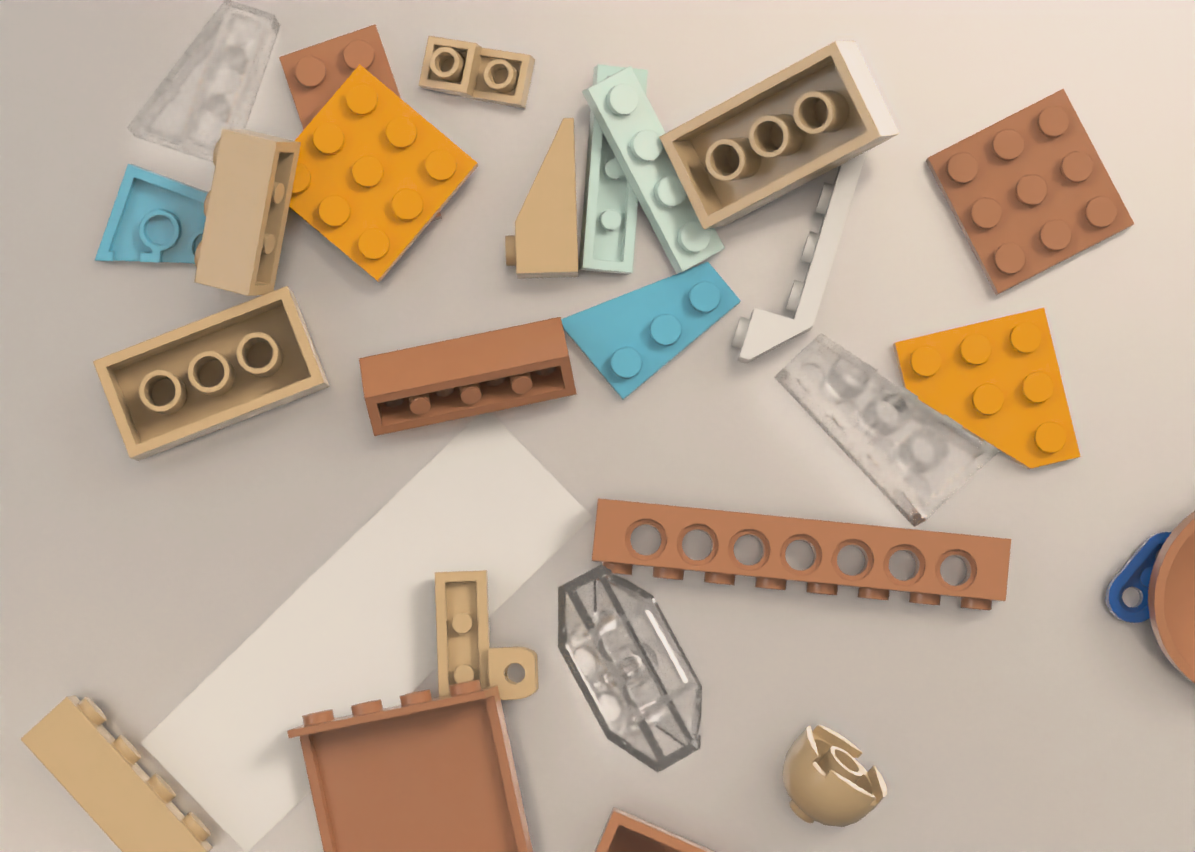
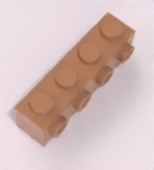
(467, 376)

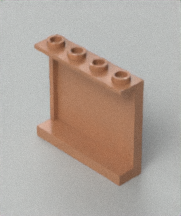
(416, 775)

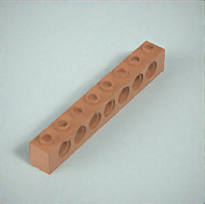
(984, 556)

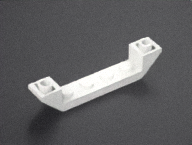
(769, 330)

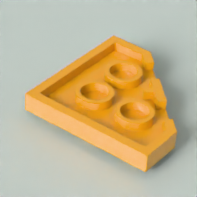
(997, 384)

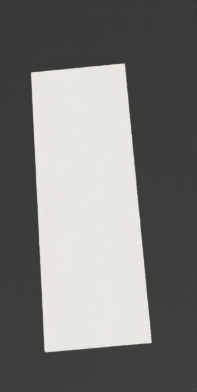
(362, 624)

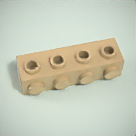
(109, 782)

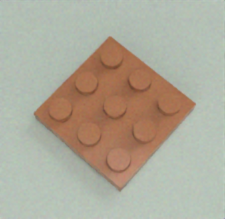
(1029, 191)

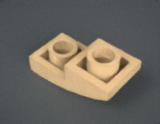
(476, 72)

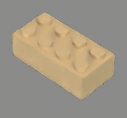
(779, 134)
(211, 374)

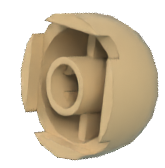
(828, 781)

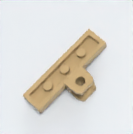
(465, 639)

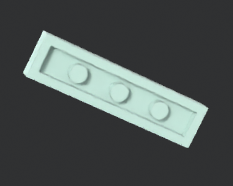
(635, 141)
(608, 199)

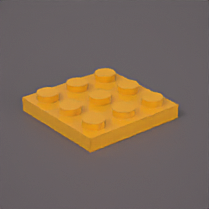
(374, 173)

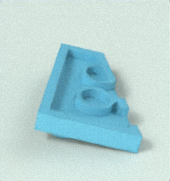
(153, 220)
(650, 326)

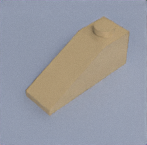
(547, 223)

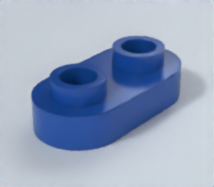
(1135, 574)

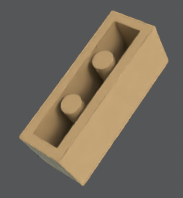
(246, 212)

